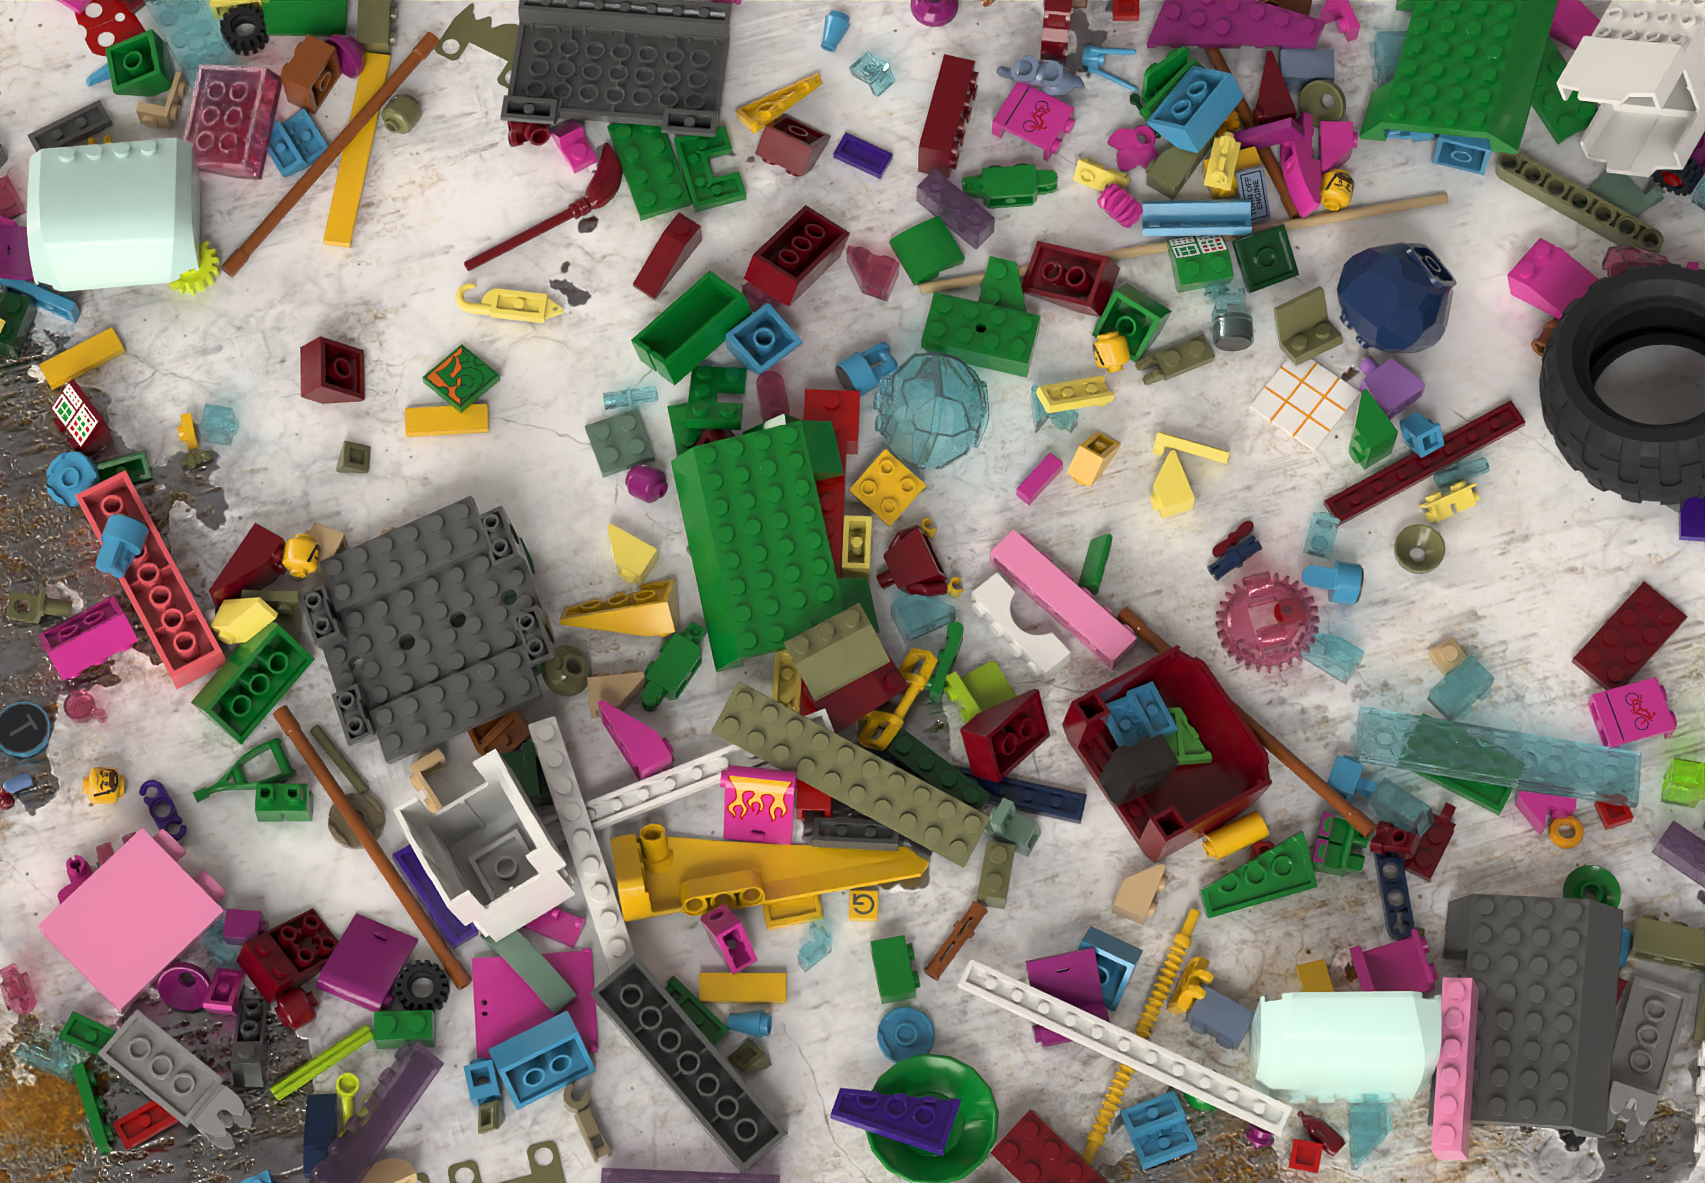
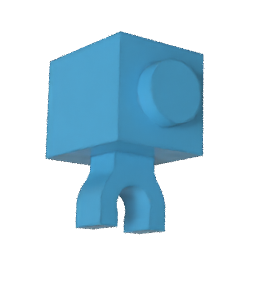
(1346, 778)

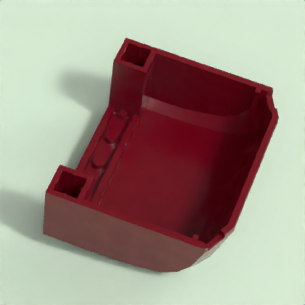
(1195, 795)

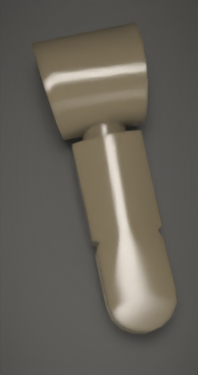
(586, 1122)

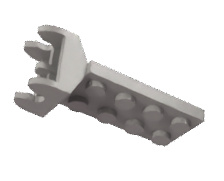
(1644, 1053)
(176, 1079)

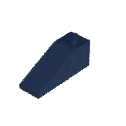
(319, 1130)

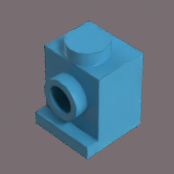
(1421, 434)
(477, 1070)

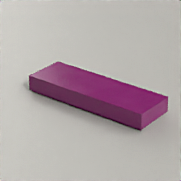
(1270, 134)

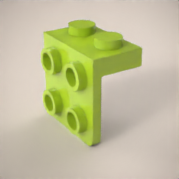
(978, 690)

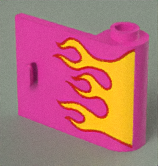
(758, 804)

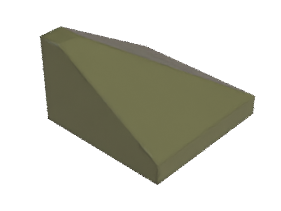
(353, 458)
(749, 1058)

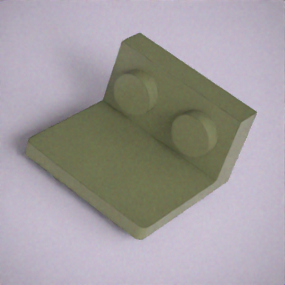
(1305, 327)
(287, 606)

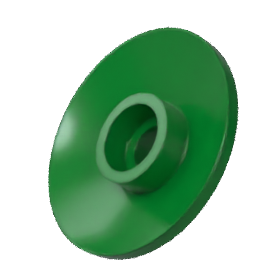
(1594, 880)

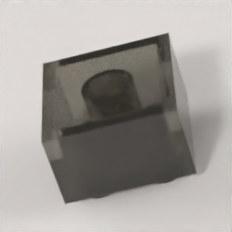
(1137, 769)

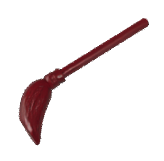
(598, 193)

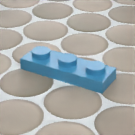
(44, 298)

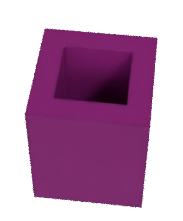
(243, 926)

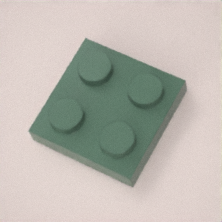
(619, 443)

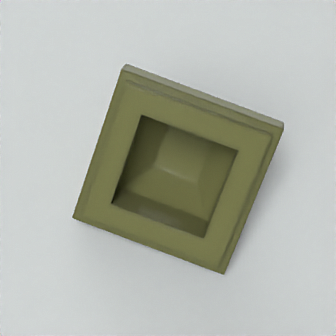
(490, 1116)

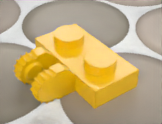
(1189, 985)

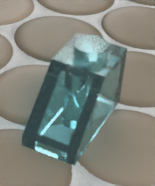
(920, 615)
(1334, 656)
(1367, 1131)

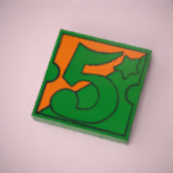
(461, 378)

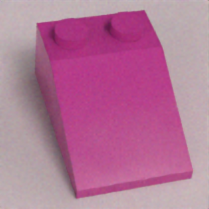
(1549, 278)
(637, 742)

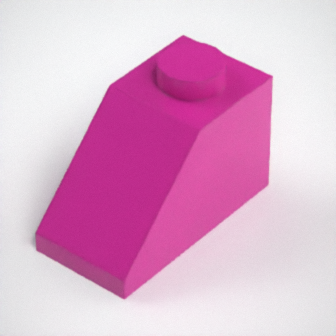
(1335, 144)

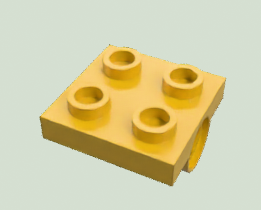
(887, 487)

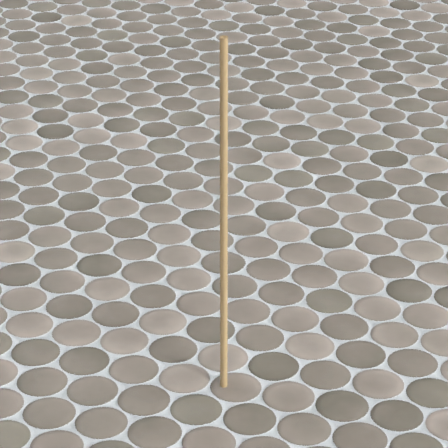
(1161, 247)

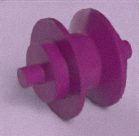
(1259, 1136)

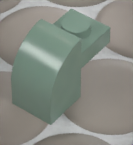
(1012, 828)

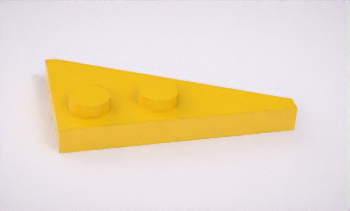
(766, 109)

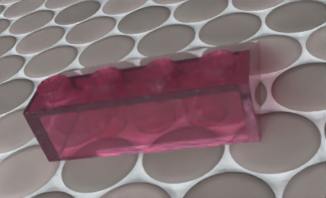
(232, 119)

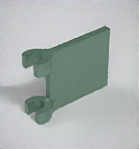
(1624, 194)

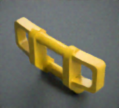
(894, 721)

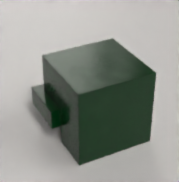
(529, 774)

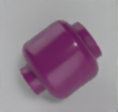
(646, 482)

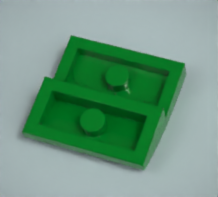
(926, 250)

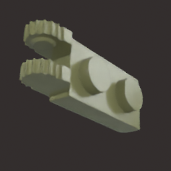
(1176, 360)

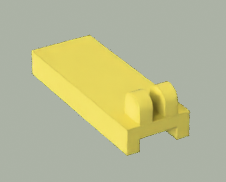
(1074, 394)
(1166, 440)
(786, 681)

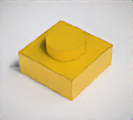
(187, 431)

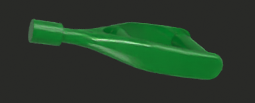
(240, 780)

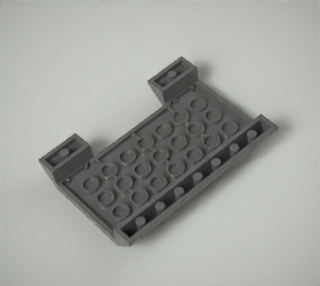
(621, 63)
(1542, 1008)

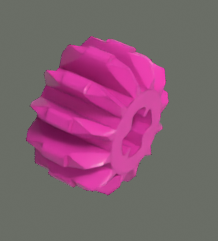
(1120, 205)

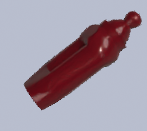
(1322, 1133)

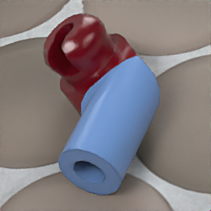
(10, 787)

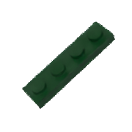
(935, 770)

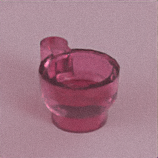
(82, 708)

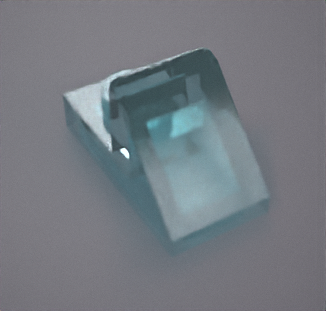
(1063, 419)
(54, 1062)

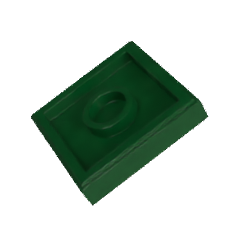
(1265, 258)

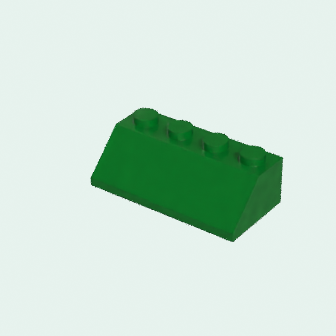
(252, 681)

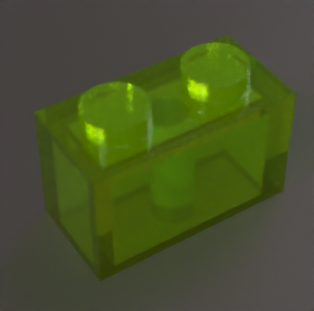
(1684, 783)

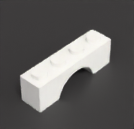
(1042, 653)

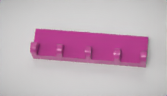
(558, 926)

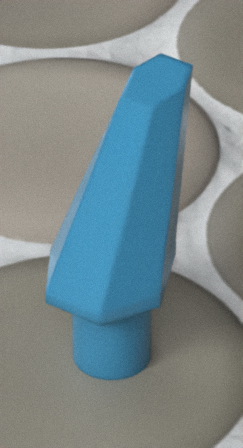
(99, 76)

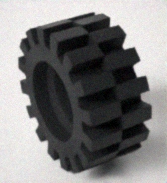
(240, 17)
(422, 970)

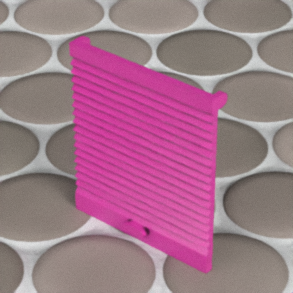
(516, 1008)

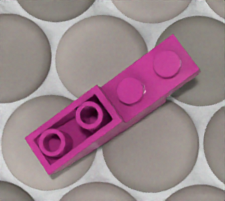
(1302, 171)

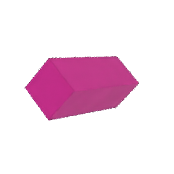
(1039, 478)

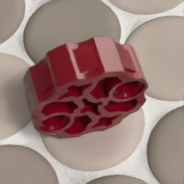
(1056, 30)

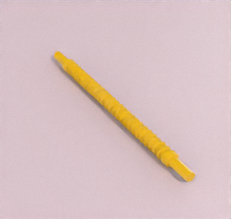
(1181, 943)

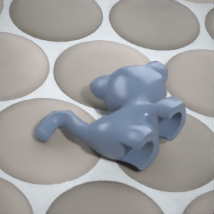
(1048, 75)

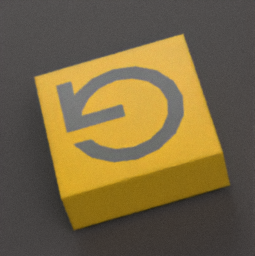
(863, 905)

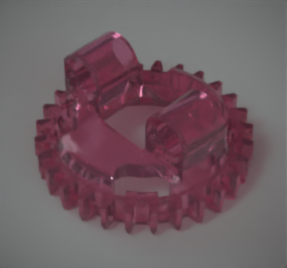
(1271, 641)

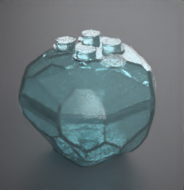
(931, 409)

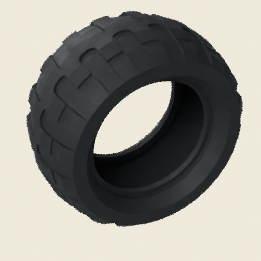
(1610, 320)

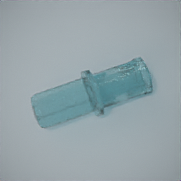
(630, 397)
(1461, 472)

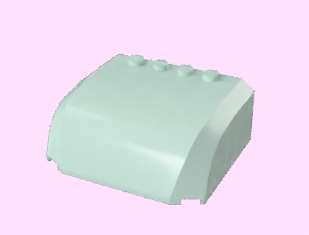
(113, 214)
(1345, 1045)

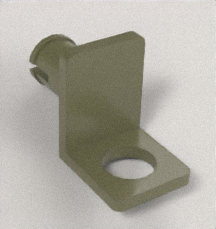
(38, 606)

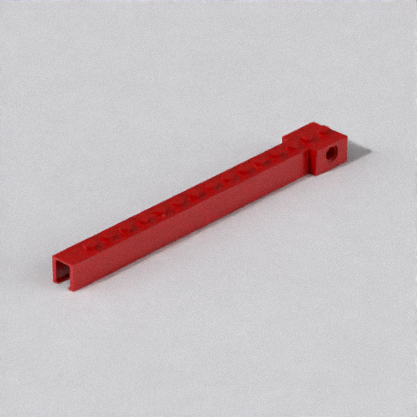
(843, 410)

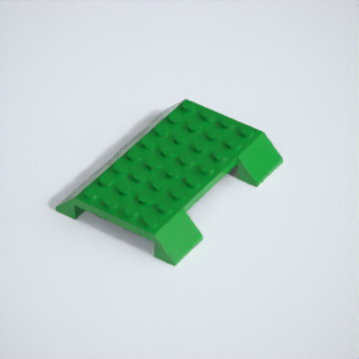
(1465, 71)
(763, 538)

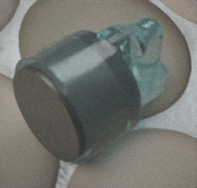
(1232, 329)

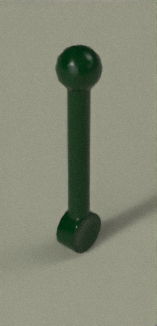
(1135, 100)

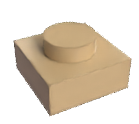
(1447, 656)

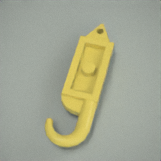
(510, 304)

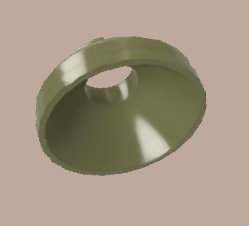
(1311, 102)
(1419, 537)
(559, 678)

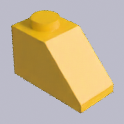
(1092, 458)

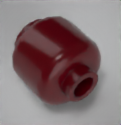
(296, 1008)

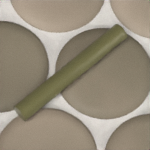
(339, 759)

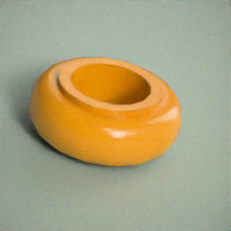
(1562, 842)

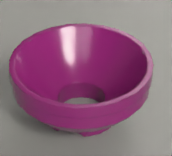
(936, 13)
(349, 54)
(181, 993)

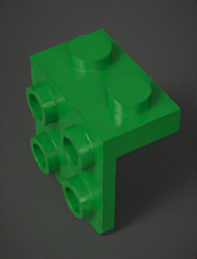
(1159, 74)

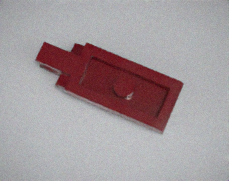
(1432, 845)

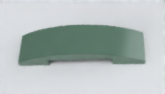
(533, 970)

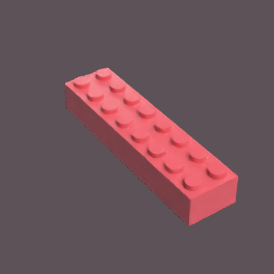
(156, 587)

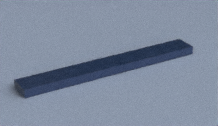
(1026, 795)

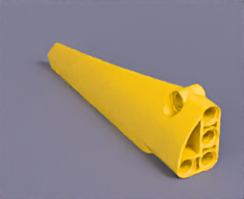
(694, 876)

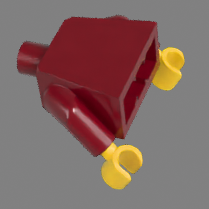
(915, 564)

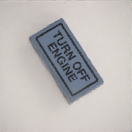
(1252, 186)

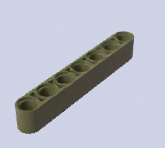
(1572, 192)

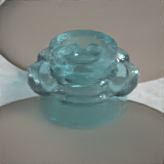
(1214, 289)

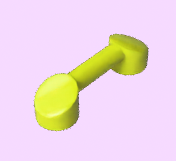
(347, 1089)

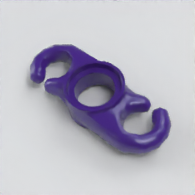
(162, 797)

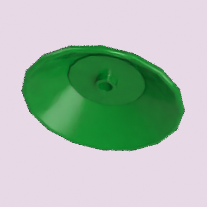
(972, 1131)

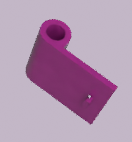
(18, 263)
(366, 964)
(1076, 986)

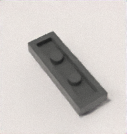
(72, 128)
(853, 834)

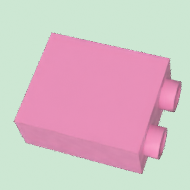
(134, 917)

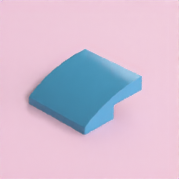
(296, 143)
(1139, 715)
(1158, 1130)

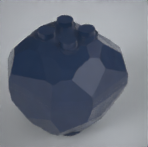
(1396, 297)

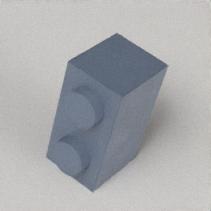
(1304, 66)
(1220, 1019)

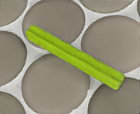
(322, 1062)

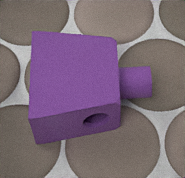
(1390, 385)

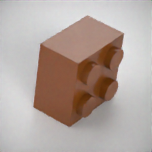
(311, 74)

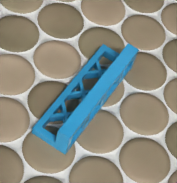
(1196, 217)

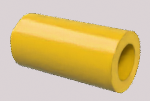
(1235, 836)

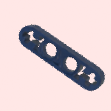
(1389, 886)

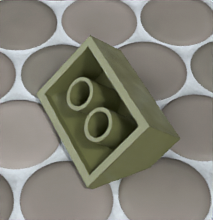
(837, 652)

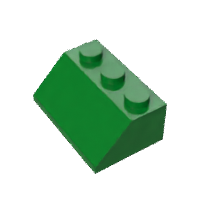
(304, 17)

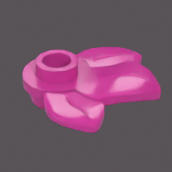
(1131, 151)

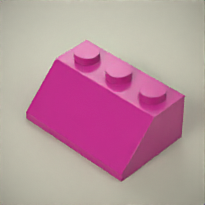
(88, 638)

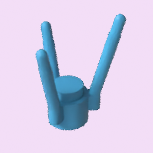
(1096, 55)

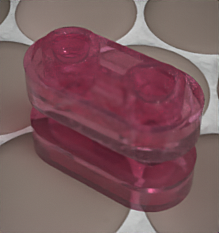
(771, 395)

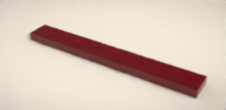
(1415, 469)

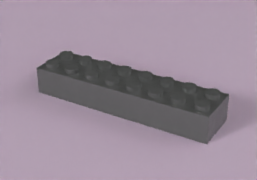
(689, 1064)

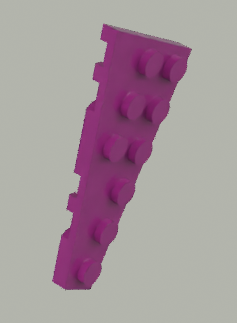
(1233, 25)

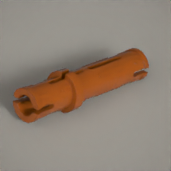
(975, 914)

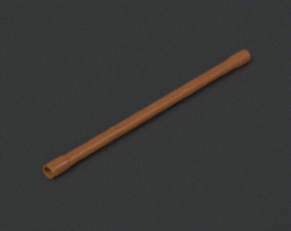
(1265, 153)
(242, 254)
(1352, 815)
(451, 964)

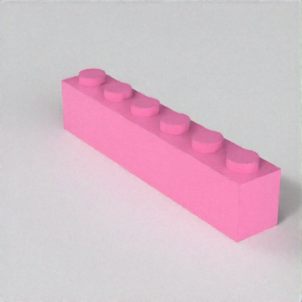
(1063, 599)
(1455, 1069)

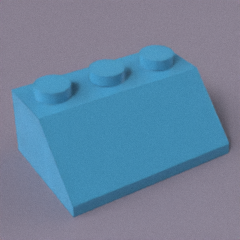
(1196, 108)
(542, 1060)

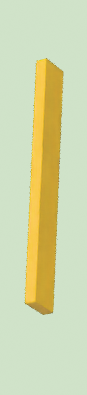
(356, 156)

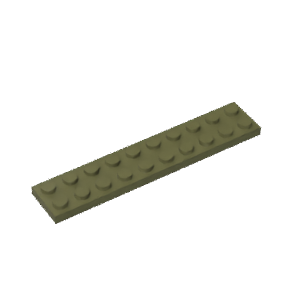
(851, 774)

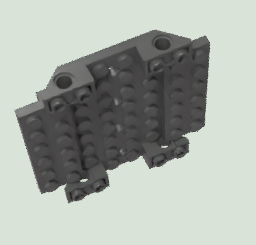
(416, 587)

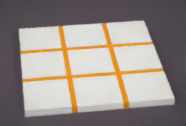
(1305, 401)

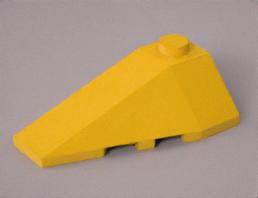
(640, 613)

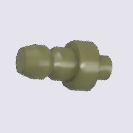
(192, 459)

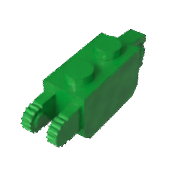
(1010, 185)
(674, 667)

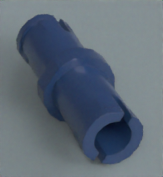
(1234, 557)

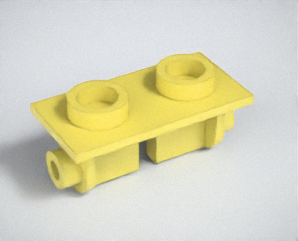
(1222, 162)
(1097, 177)
(1459, 495)

